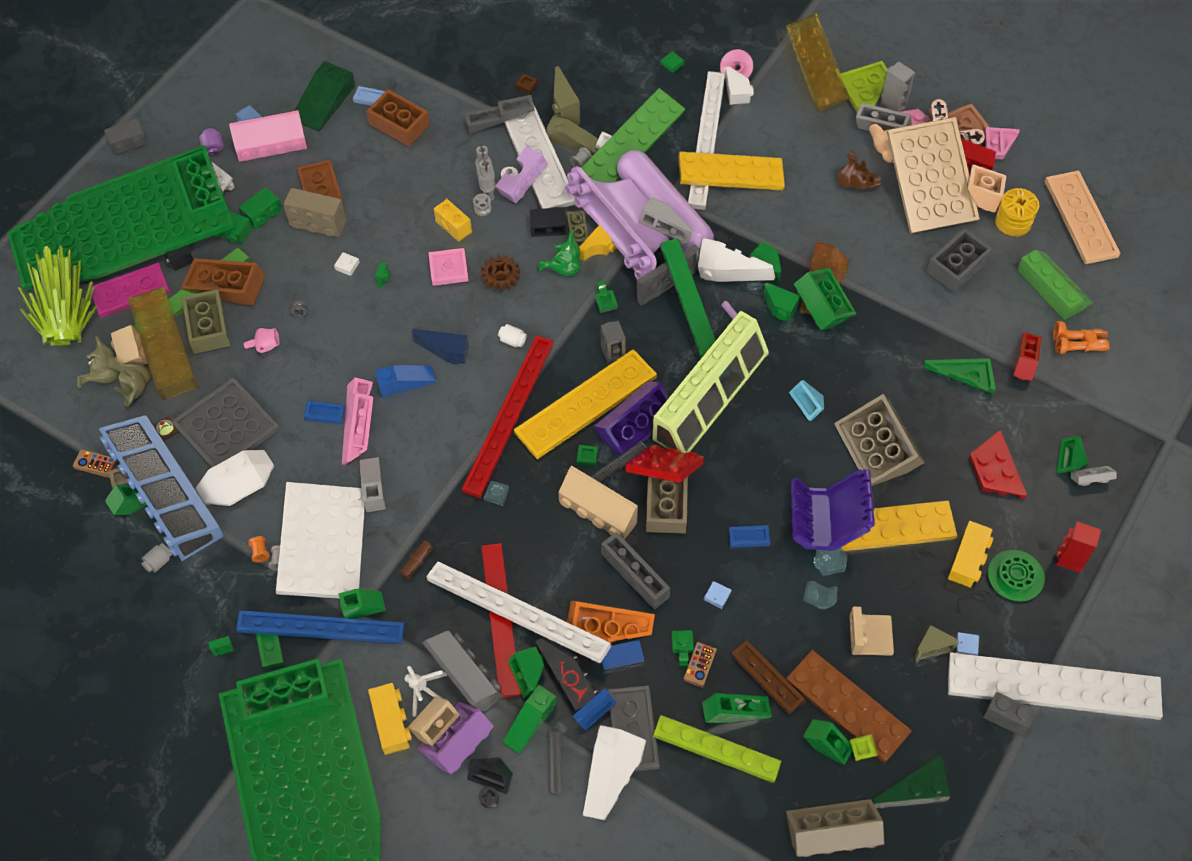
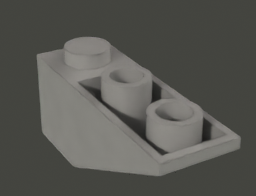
(372, 485)

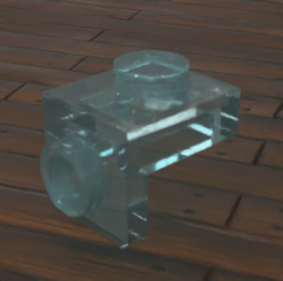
(819, 595)

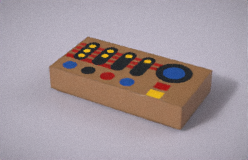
(94, 463)
(700, 664)

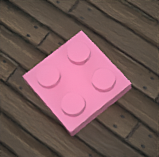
(448, 266)

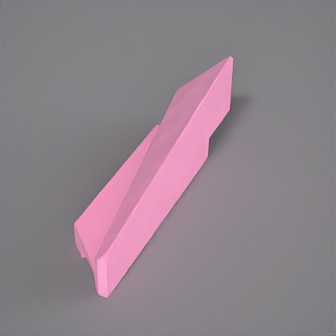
(357, 419)

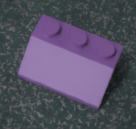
(458, 739)

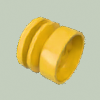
(1016, 212)

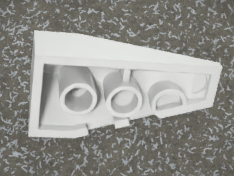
(723, 264)
(613, 762)

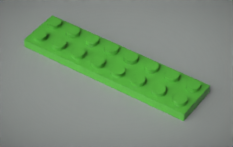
(636, 134)

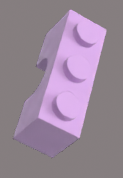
(515, 186)

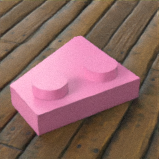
(1000, 140)

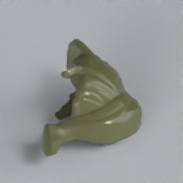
(99, 366)
(132, 379)

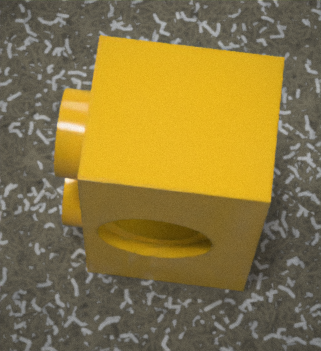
(452, 220)

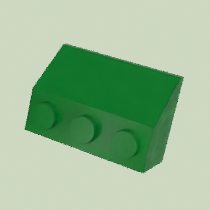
(824, 298)

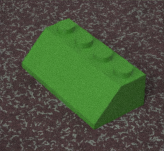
(1053, 284)

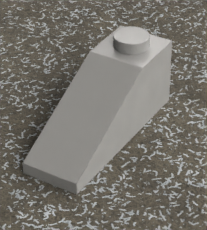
(664, 220)

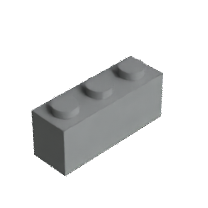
(897, 87)
(885, 118)

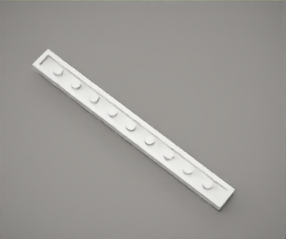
(707, 132)
(519, 612)

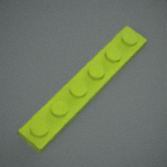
(717, 749)

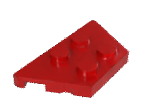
(996, 468)

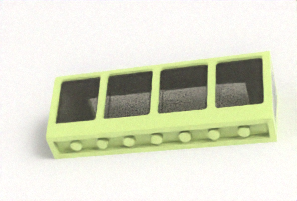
(710, 385)

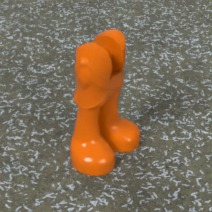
(1090, 339)

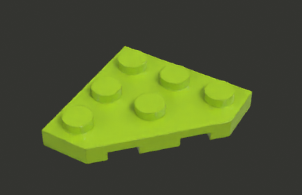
(865, 84)

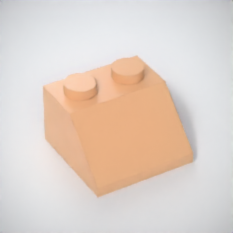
(986, 187)

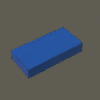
(324, 412)
(749, 536)
(623, 655)
(594, 709)

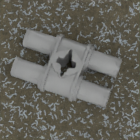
(485, 172)

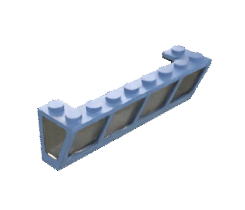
(161, 486)

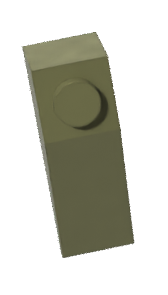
(570, 135)

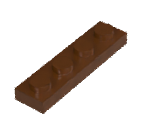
(768, 677)

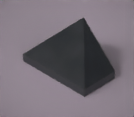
(491, 773)

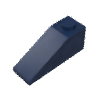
(447, 346)

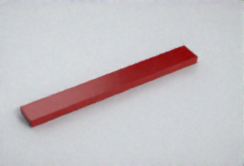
(501, 627)

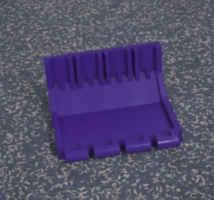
(832, 514)

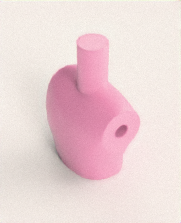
(264, 340)

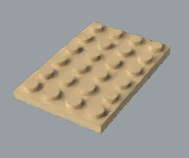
(932, 175)

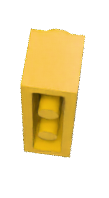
(971, 554)
(390, 718)

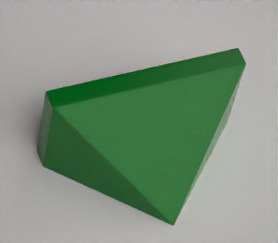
(1071, 455)

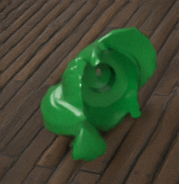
(567, 258)

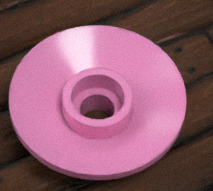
(735, 58)

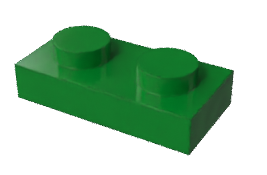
(269, 651)

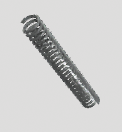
(625, 460)

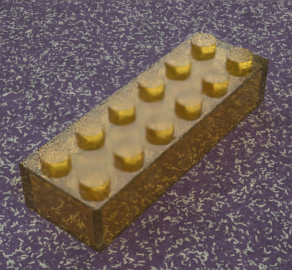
(817, 62)
(163, 343)

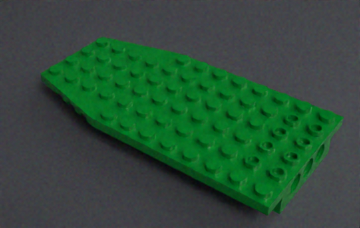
(128, 218)
(302, 766)

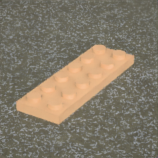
(1082, 217)

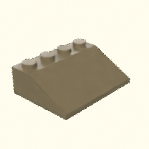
(879, 441)

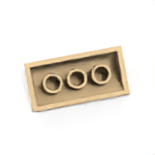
(598, 503)

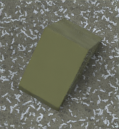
(935, 643)

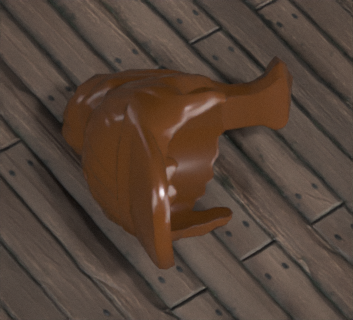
(857, 175)

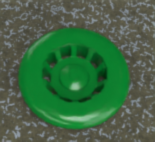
(1018, 569)

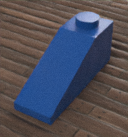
(403, 378)

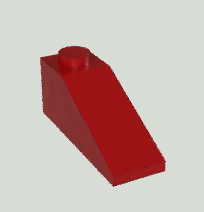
(1027, 356)

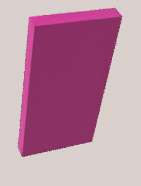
(114, 294)

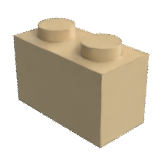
(128, 346)
(433, 721)

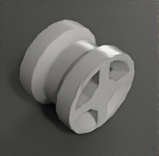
(482, 204)

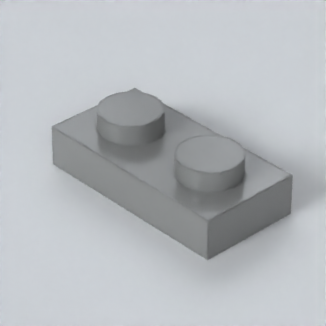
(1098, 474)

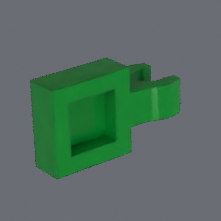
(605, 299)
(683, 644)

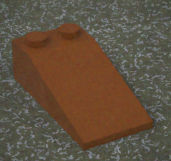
(235, 280)

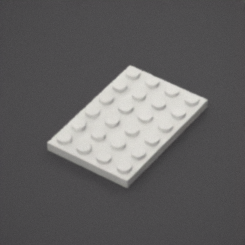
(320, 540)

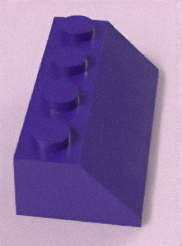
(632, 419)

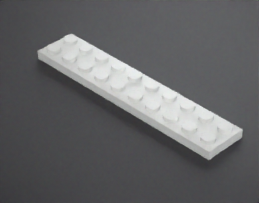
(1055, 685)

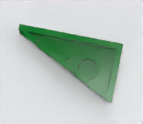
(968, 371)

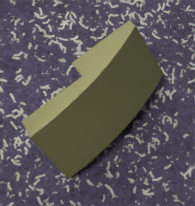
(577, 221)

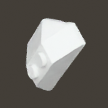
(235, 478)

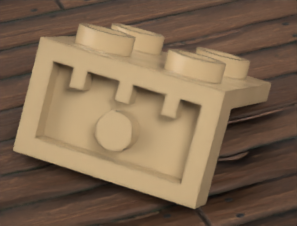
(870, 633)

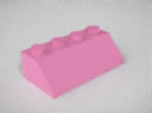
(268, 136)

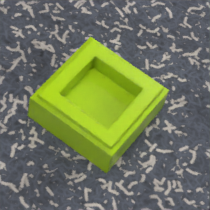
(863, 747)

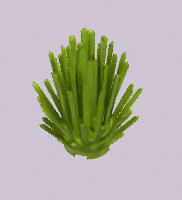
(57, 313)

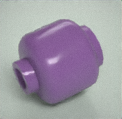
(212, 140)

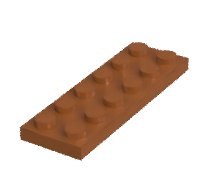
(847, 704)

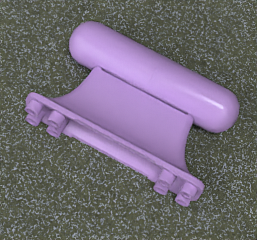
(620, 205)

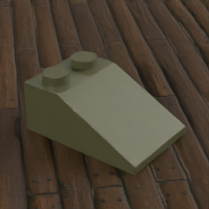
(565, 100)

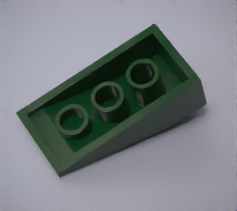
(324, 95)

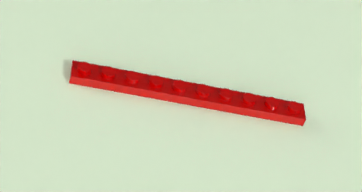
(507, 417)

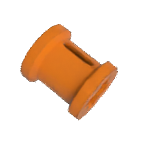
(258, 549)

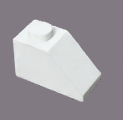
(738, 87)

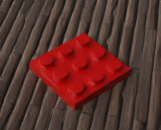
(665, 463)

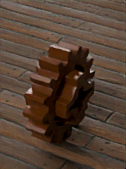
(500, 273)

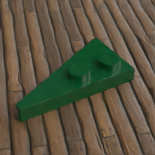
(922, 785)

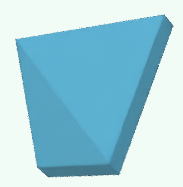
(808, 399)

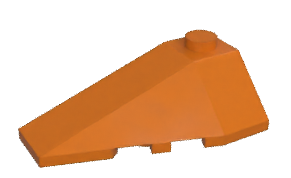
(610, 622)

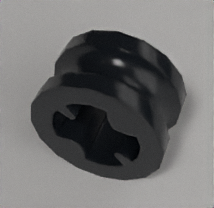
(494, 801)

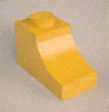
(597, 243)

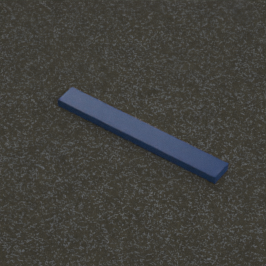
(320, 627)

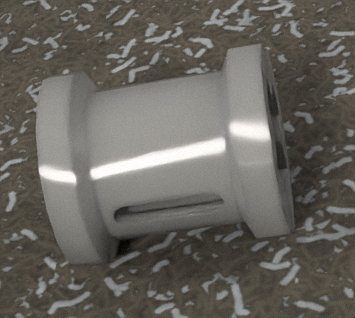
(581, 157)
(275, 550)

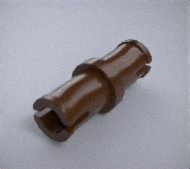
(416, 560)

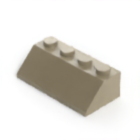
(835, 828)

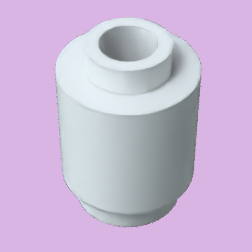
(512, 336)

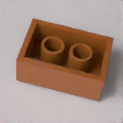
(398, 117)

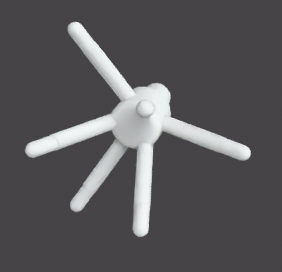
(419, 683)

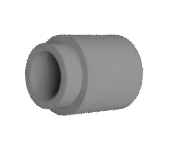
(156, 558)

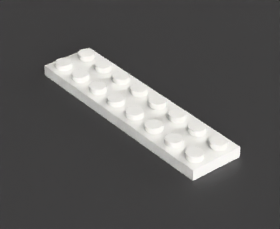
(550, 183)

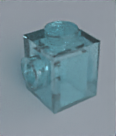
(830, 561)

